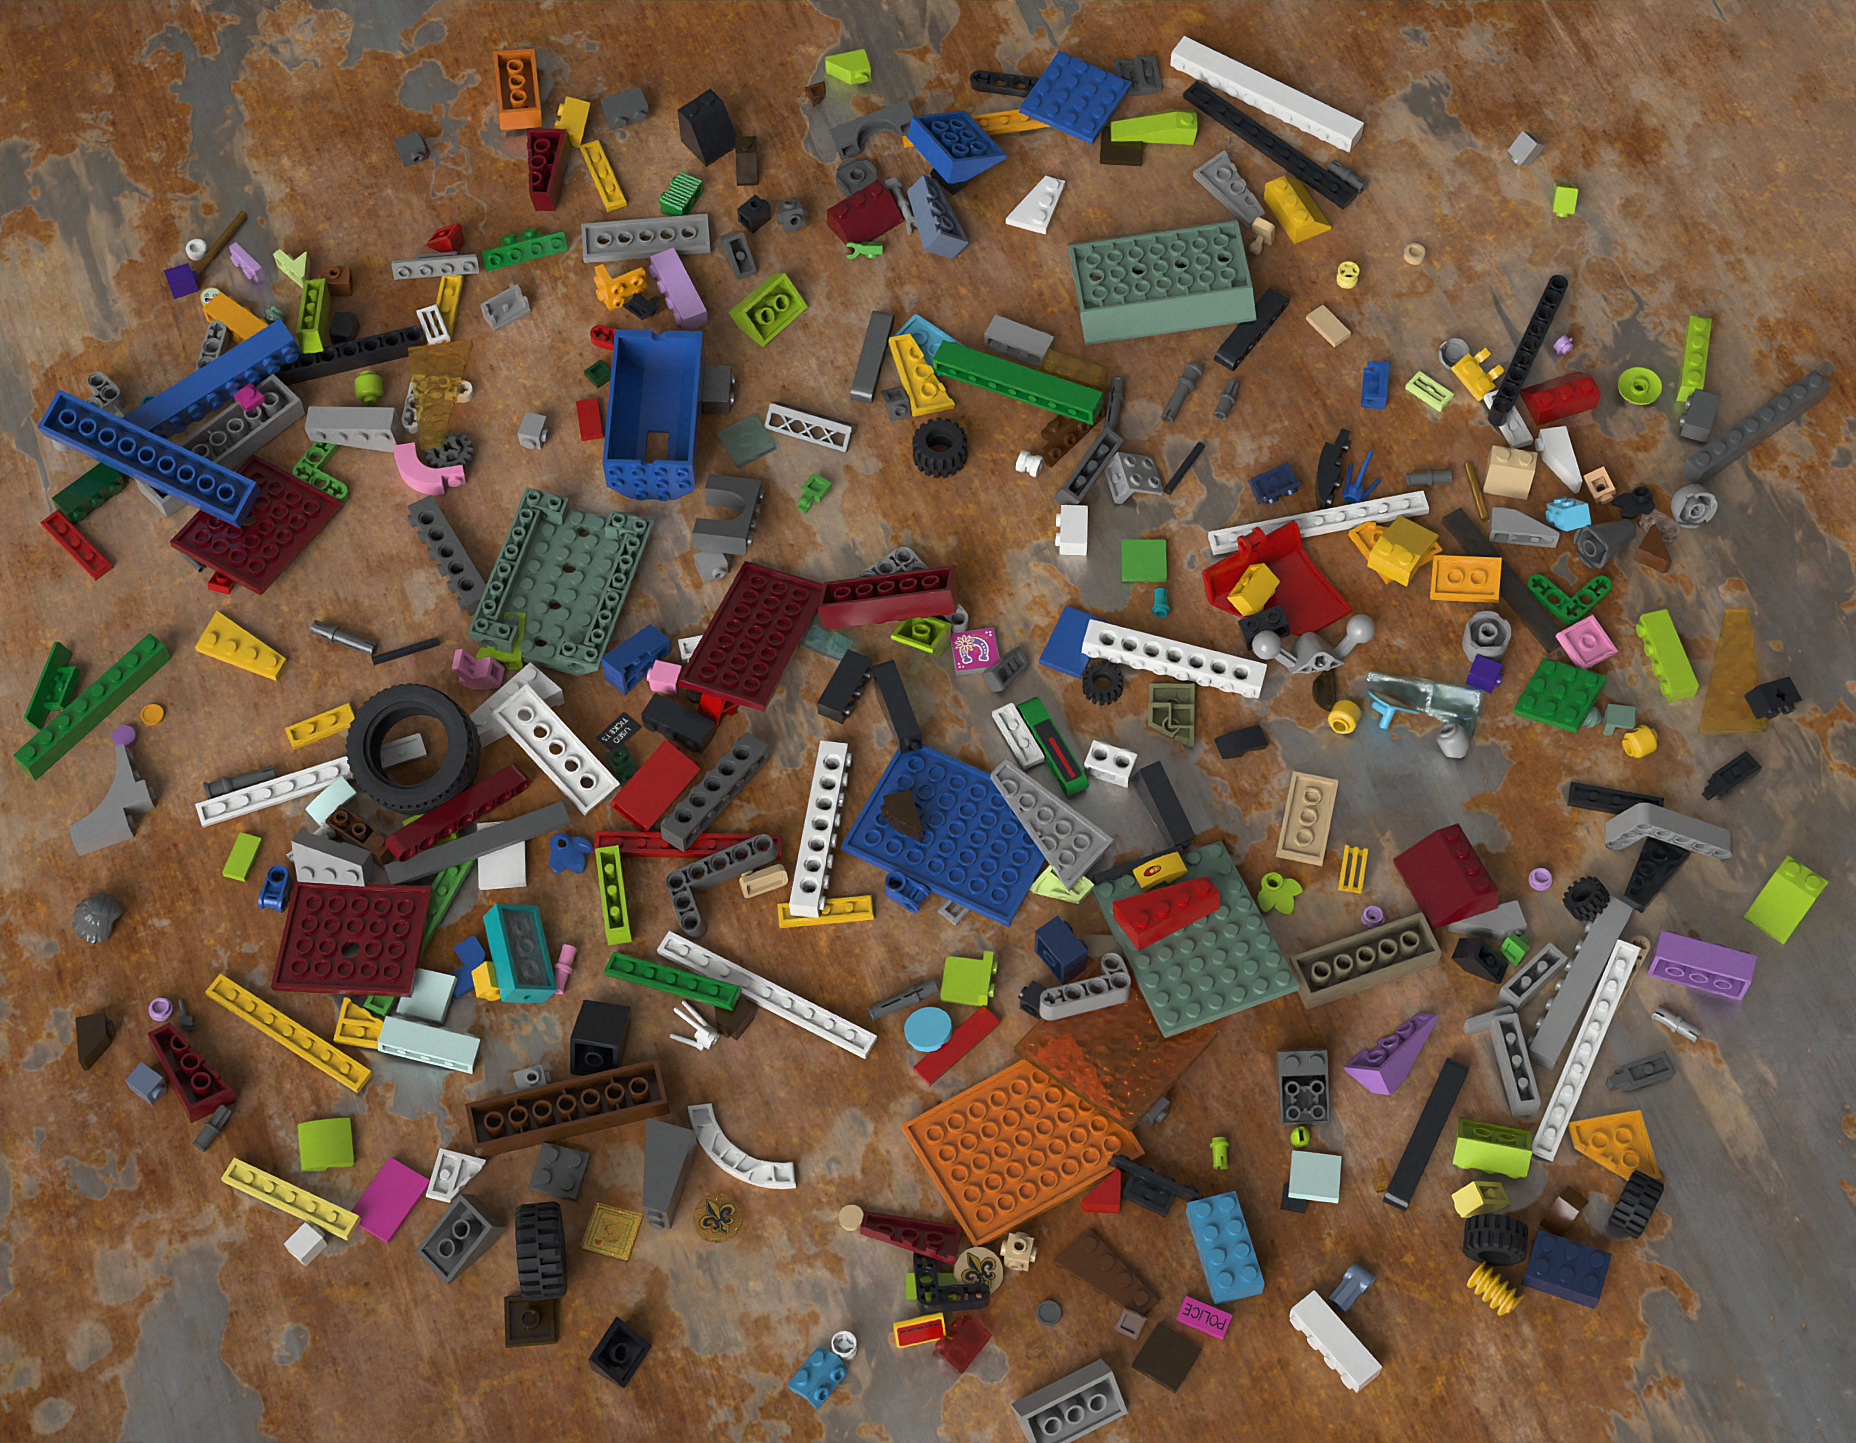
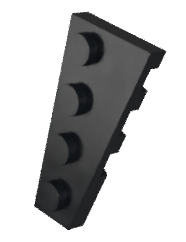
(1653, 871)

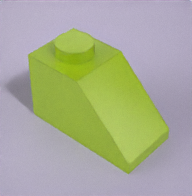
(849, 67)
(1564, 198)

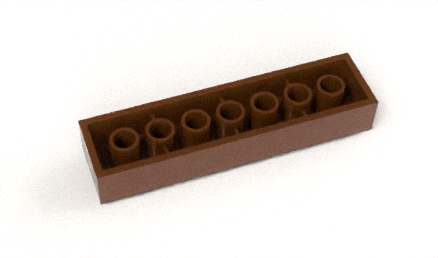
(567, 1108)

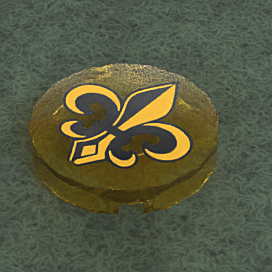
(717, 1218)

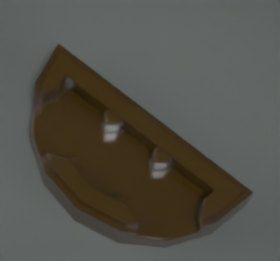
(1324, 690)

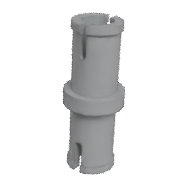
(1677, 1023)

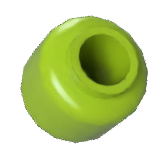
(369, 387)

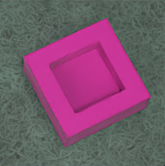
(249, 398)

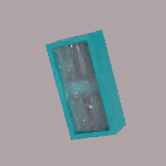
(519, 953)

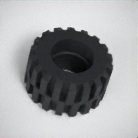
(940, 433)
(1636, 1204)
(1495, 1239)

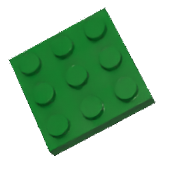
(1560, 695)

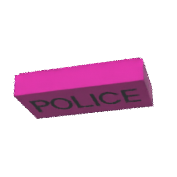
(1204, 1317)

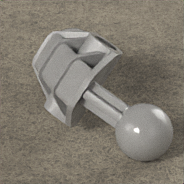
(1311, 651)

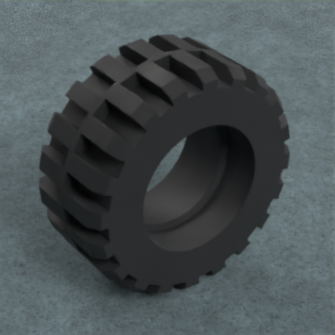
(541, 1251)

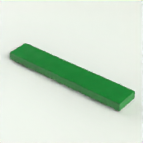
(673, 981)

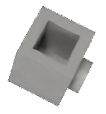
(1525, 148)
(533, 431)
(711, 565)
(531, 1078)

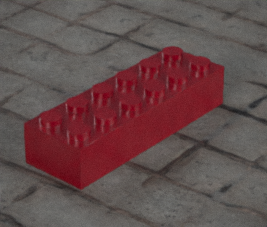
(889, 597)

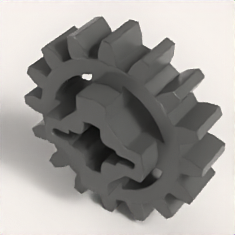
(451, 452)

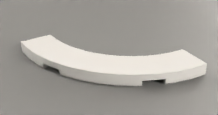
(734, 1160)

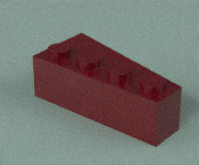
(547, 165)
(192, 1079)

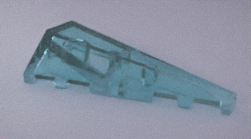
(1437, 699)

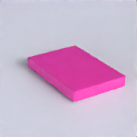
(390, 1199)

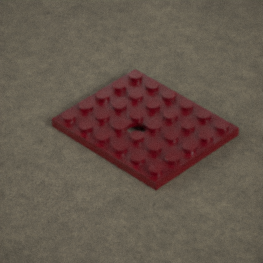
(255, 555)
(328, 917)

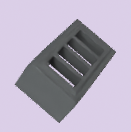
(995, 678)

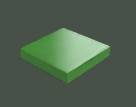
(1143, 560)

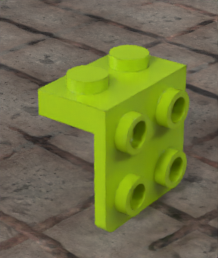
(969, 980)

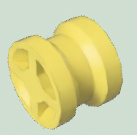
(1347, 269)

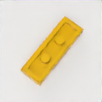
(320, 726)

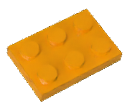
(1466, 578)

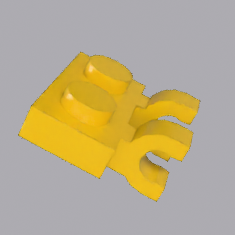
(1473, 376)

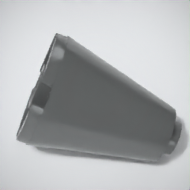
(1603, 541)

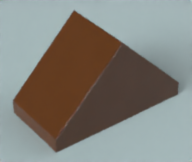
(1653, 551)
(1564, 1212)

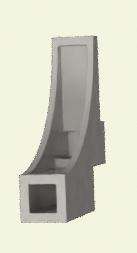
(113, 817)

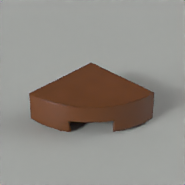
(816, 93)

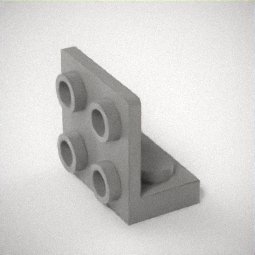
(1131, 474)

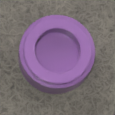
(124, 735)

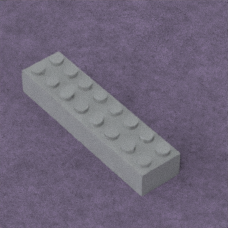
(236, 435)

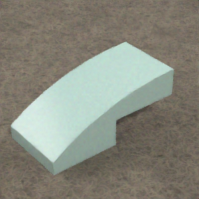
(327, 802)

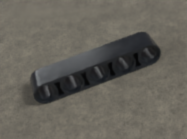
(1249, 333)

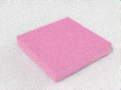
(1586, 643)

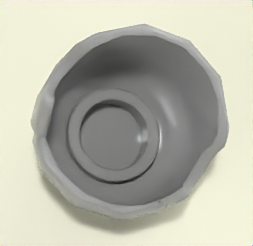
(1452, 351)

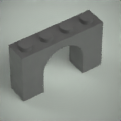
(731, 535)

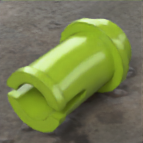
(1220, 1159)

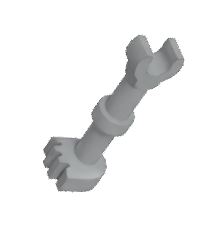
(893, 186)

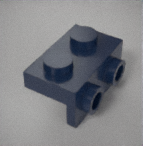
(1273, 483)

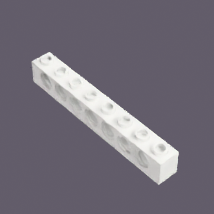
(1185, 654)
(829, 755)

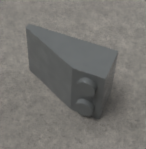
(460, 1237)

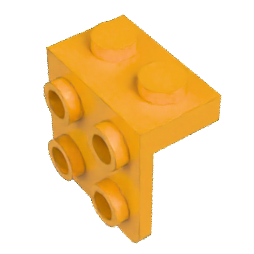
(616, 290)

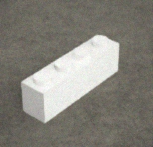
(1335, 1342)

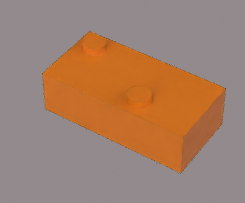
(517, 89)

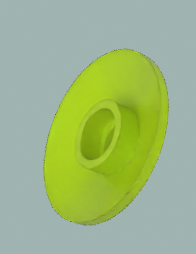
(1641, 379)

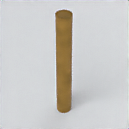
(1476, 492)

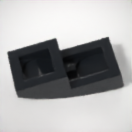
(1240, 741)

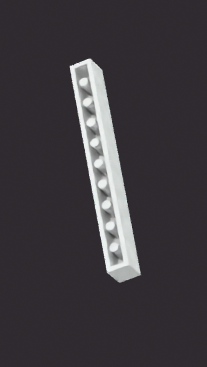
(1267, 94)

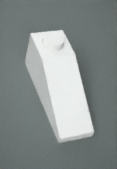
(1559, 455)

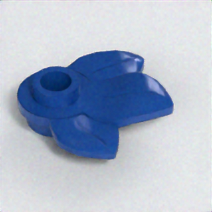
(569, 856)

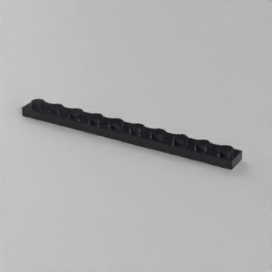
(1270, 145)

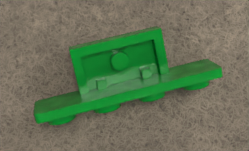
(523, 247)
(53, 687)

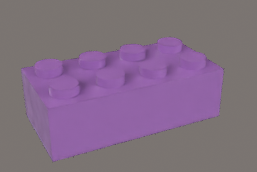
(1701, 965)

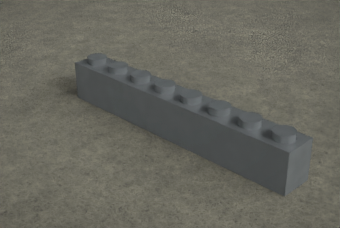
(1756, 428)

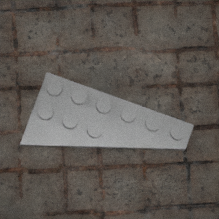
(1059, 831)

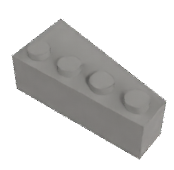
(355, 427)

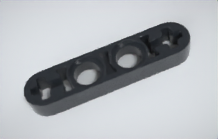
(1007, 89)

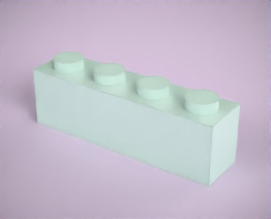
(429, 1044)

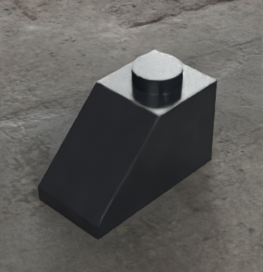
(1479, 959)

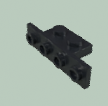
(1149, 1188)

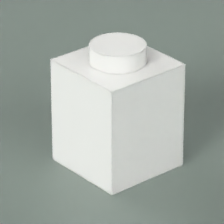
(306, 1243)

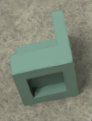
(1618, 716)

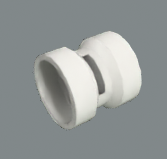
(1029, 463)
(845, 1341)

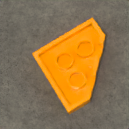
(1367, 535)
(1616, 1143)

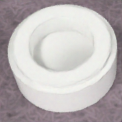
(196, 249)

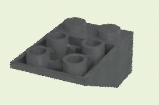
(1302, 1085)

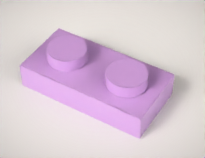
(249, 265)

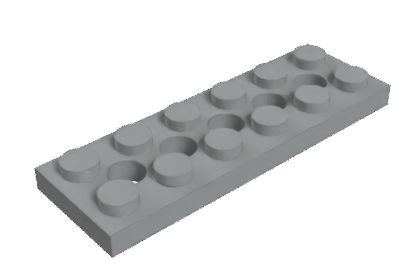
(636, 229)

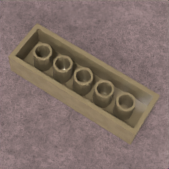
(1364, 960)

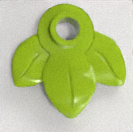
(1280, 896)

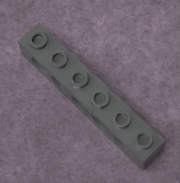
(428, 511)
(728, 779)

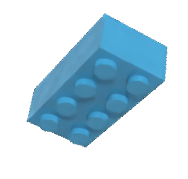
(1224, 1248)

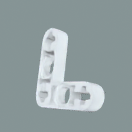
(409, 411)

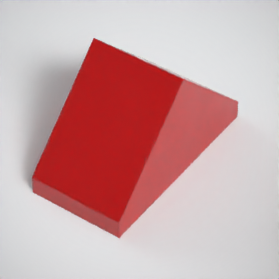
(447, 239)
(1105, 1196)

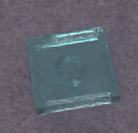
(746, 440)

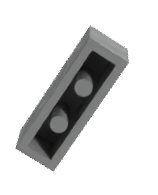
(1017, 340)
(1532, 978)

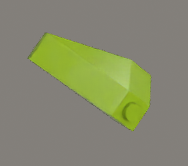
(1163, 127)

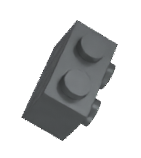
(625, 108)
(1700, 415)

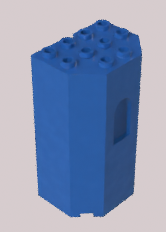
(654, 390)

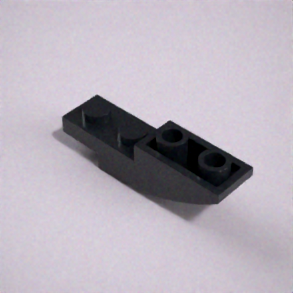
(1329, 470)

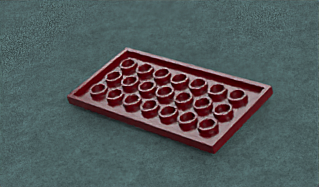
(753, 636)

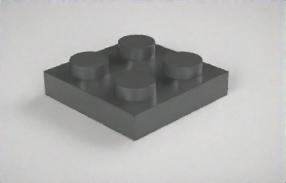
(559, 1172)

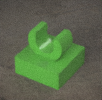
(1515, 948)

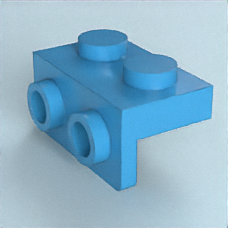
(818, 1376)

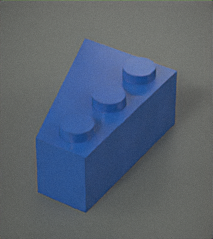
(632, 659)

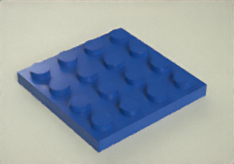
(1075, 97)

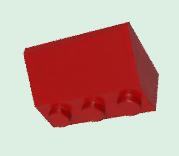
(1561, 397)

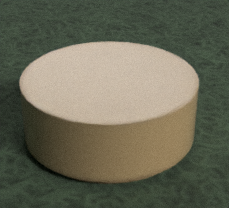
(1414, 253)
(851, 1217)

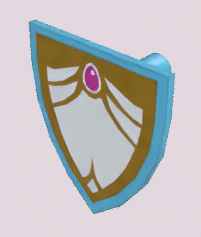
(1387, 705)

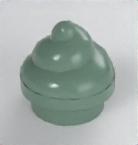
(273, 314)
(1593, 718)

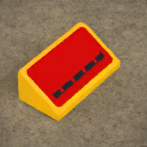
(919, 1330)

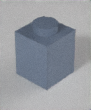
(147, 1083)

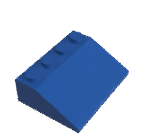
(954, 145)

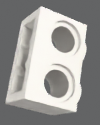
(1107, 768)

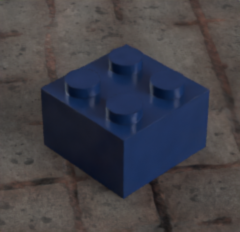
(1061, 950)

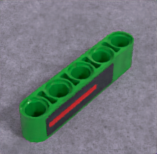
(1053, 746)

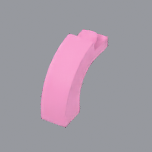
(423, 478)

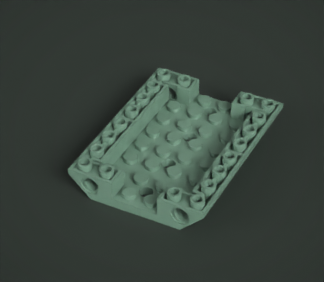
(1163, 296)
(533, 577)

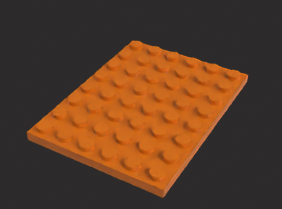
(1014, 1149)

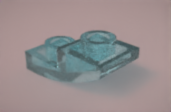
(827, 644)

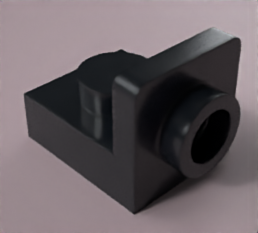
(640, 306)

